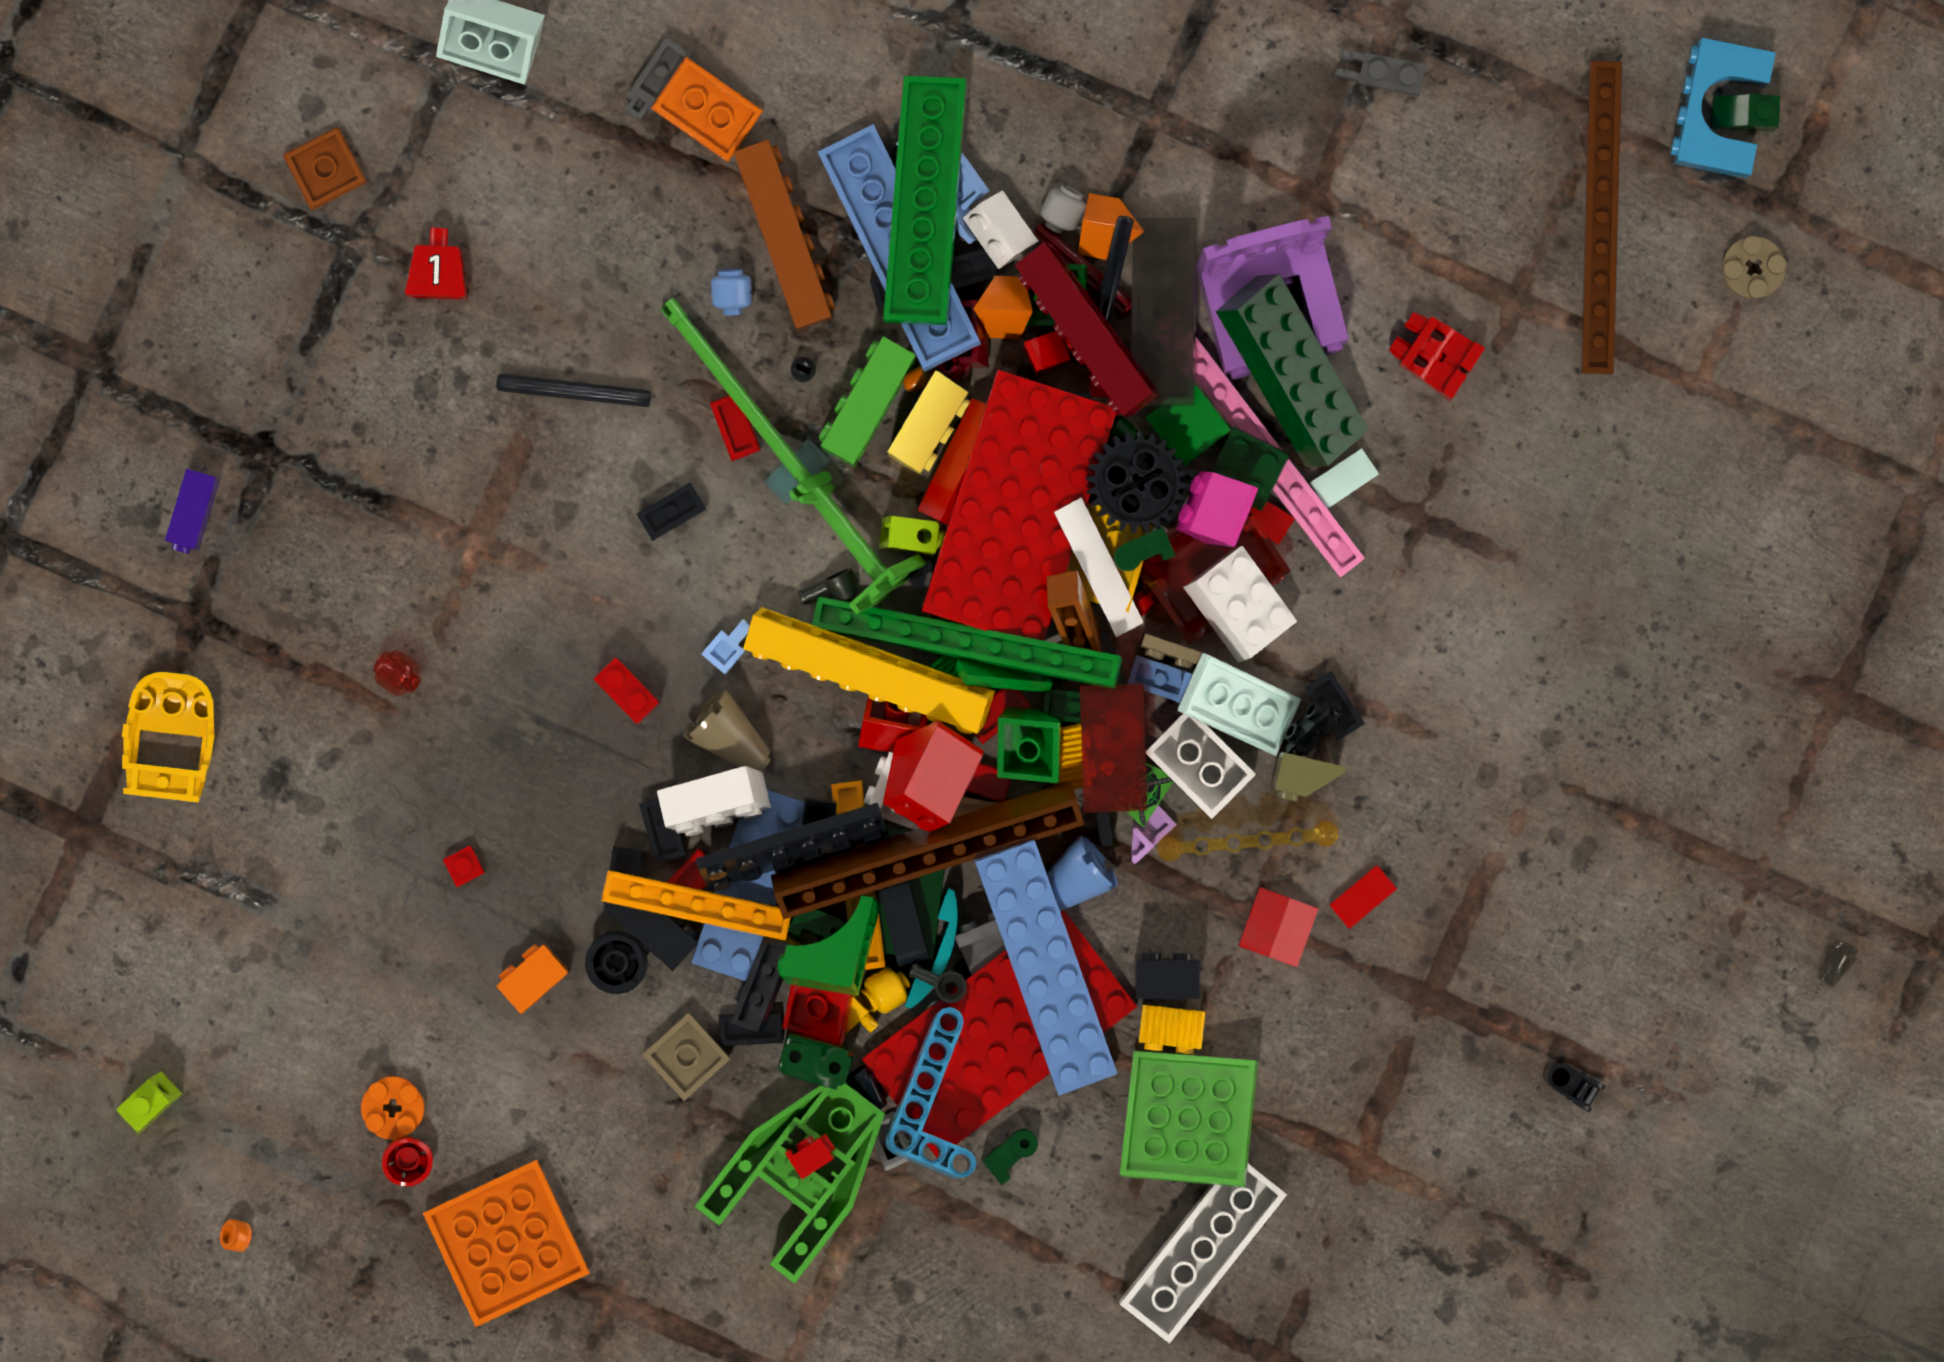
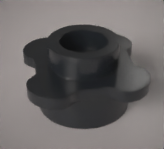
(917, 579)

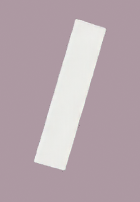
(1098, 567)

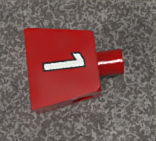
(437, 269)

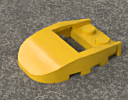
(173, 706)

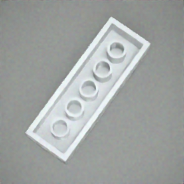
(1200, 1253)

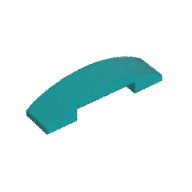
(948, 913)

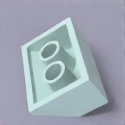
(490, 37)

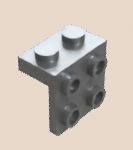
(979, 943)

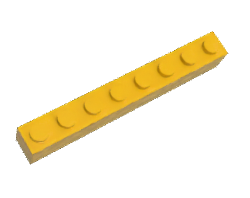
(868, 670)

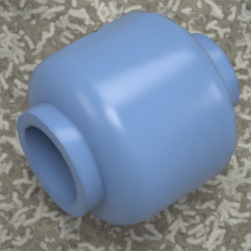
(731, 291)

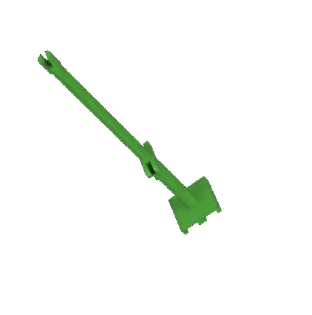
(810, 488)

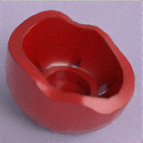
(407, 1159)

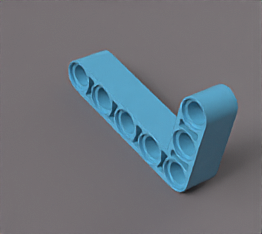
(925, 1099)

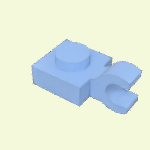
(725, 648)

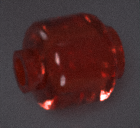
(397, 673)

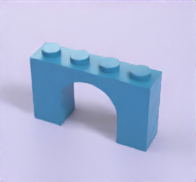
(1697, 143)

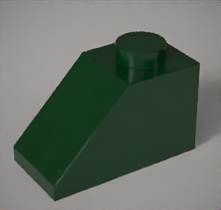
(1746, 112)

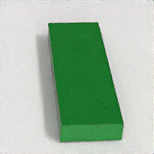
(995, 676)

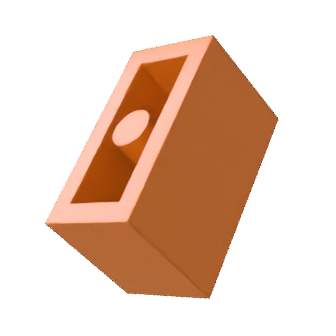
(531, 978)

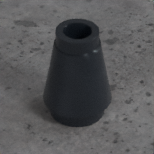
(866, 1084)

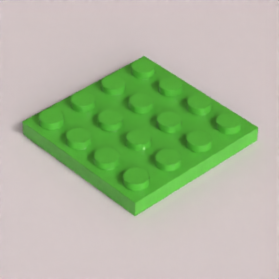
(1189, 1118)

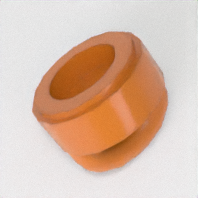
(235, 1235)

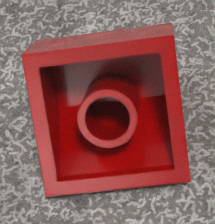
(886, 723)

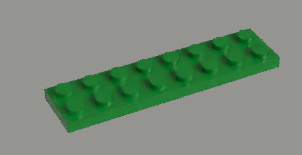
(925, 200)

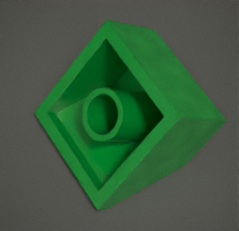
(1028, 745)

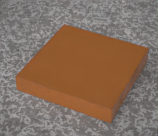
(324, 168)

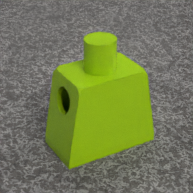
(902, 532)
(148, 1102)

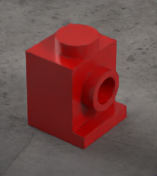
(811, 1155)

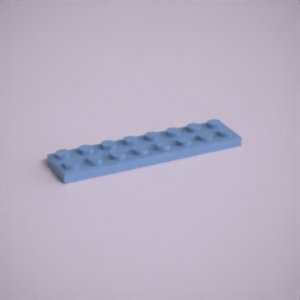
(865, 185)
(1045, 967)

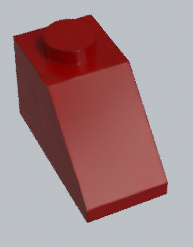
(1047, 352)

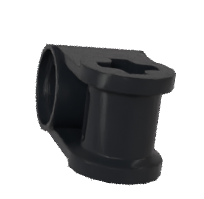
(1577, 1087)

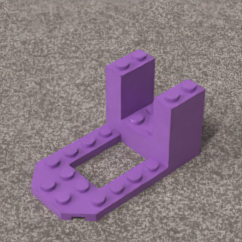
(1288, 250)

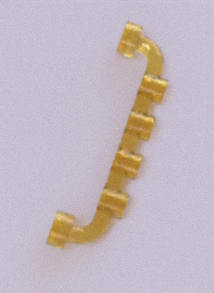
(1323, 834)

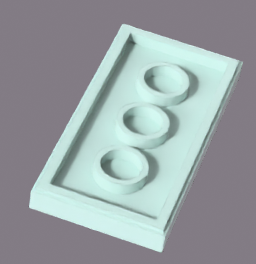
(1239, 704)

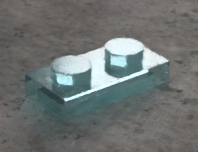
(782, 481)

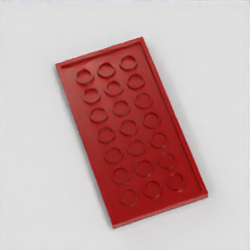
(1003, 523)
(996, 1049)

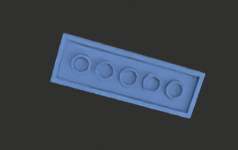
(733, 950)

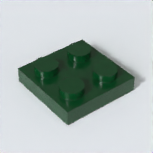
(1251, 462)

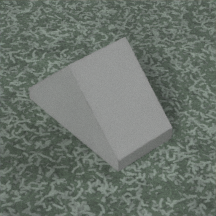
(887, 1158)

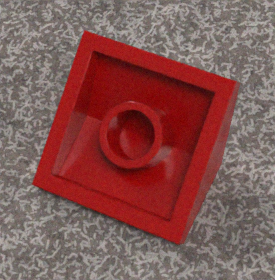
(1278, 927)

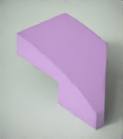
(1148, 836)

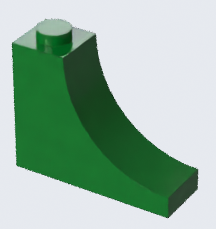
(839, 960)

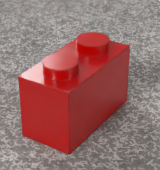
(627, 691)

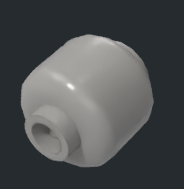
(1063, 209)

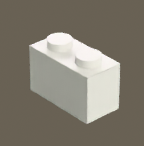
(1000, 229)

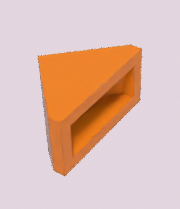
(1100, 223)
(1004, 308)

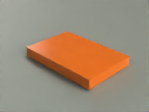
(706, 109)

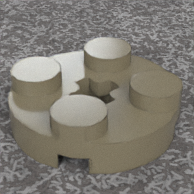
(1735, 268)

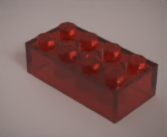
(1113, 748)

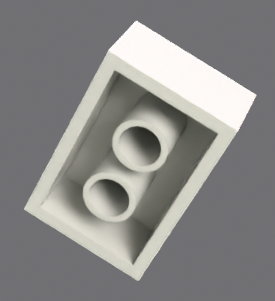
(1240, 604)
(714, 800)

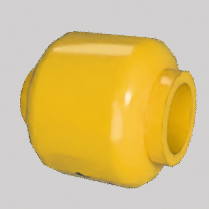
(885, 990)

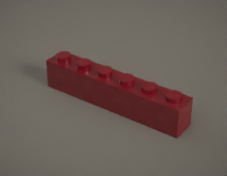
(1086, 329)

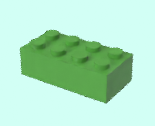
(868, 402)

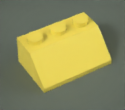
(929, 423)

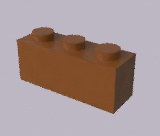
(1073, 611)

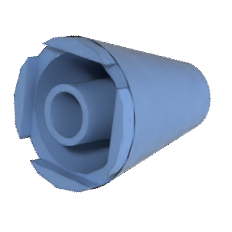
(1080, 874)

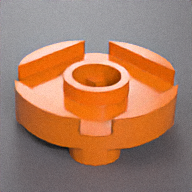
(381, 1093)

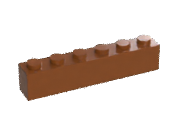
(783, 236)

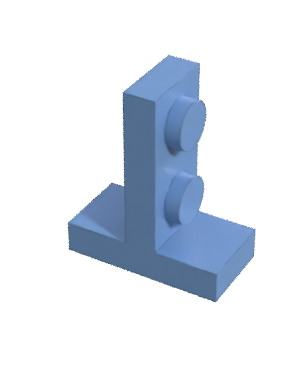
(1160, 678)

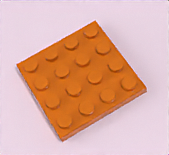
(506, 1243)

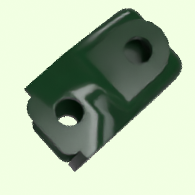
(812, 1060)

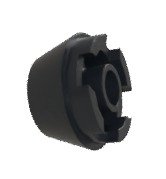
(616, 962)

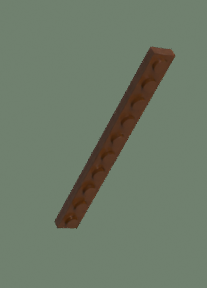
(1601, 217)

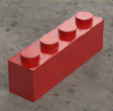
(944, 487)

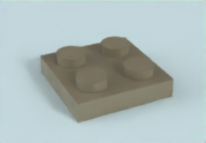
(1158, 648)
(686, 1056)

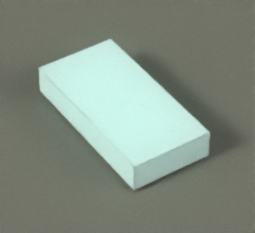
(1344, 478)

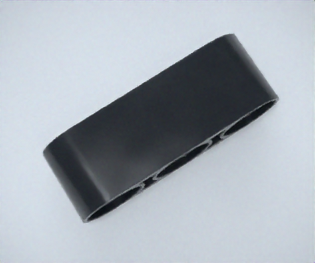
(903, 924)

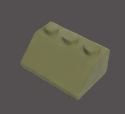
(1301, 776)

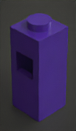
(192, 511)

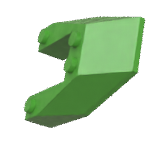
(826, 1193)

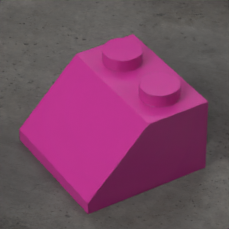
(1216, 509)

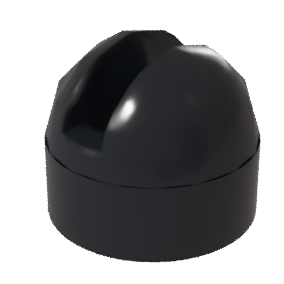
(799, 375)

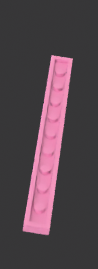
(1291, 486)

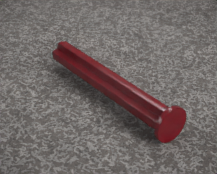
(1122, 302)

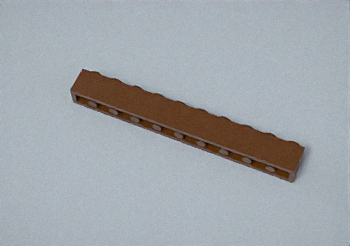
(926, 852)

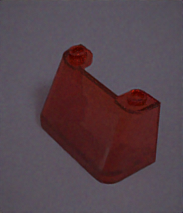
(1192, 557)

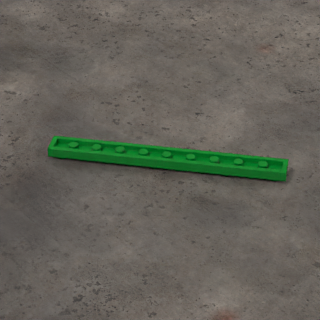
(969, 643)

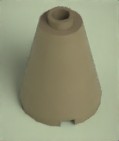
(728, 733)

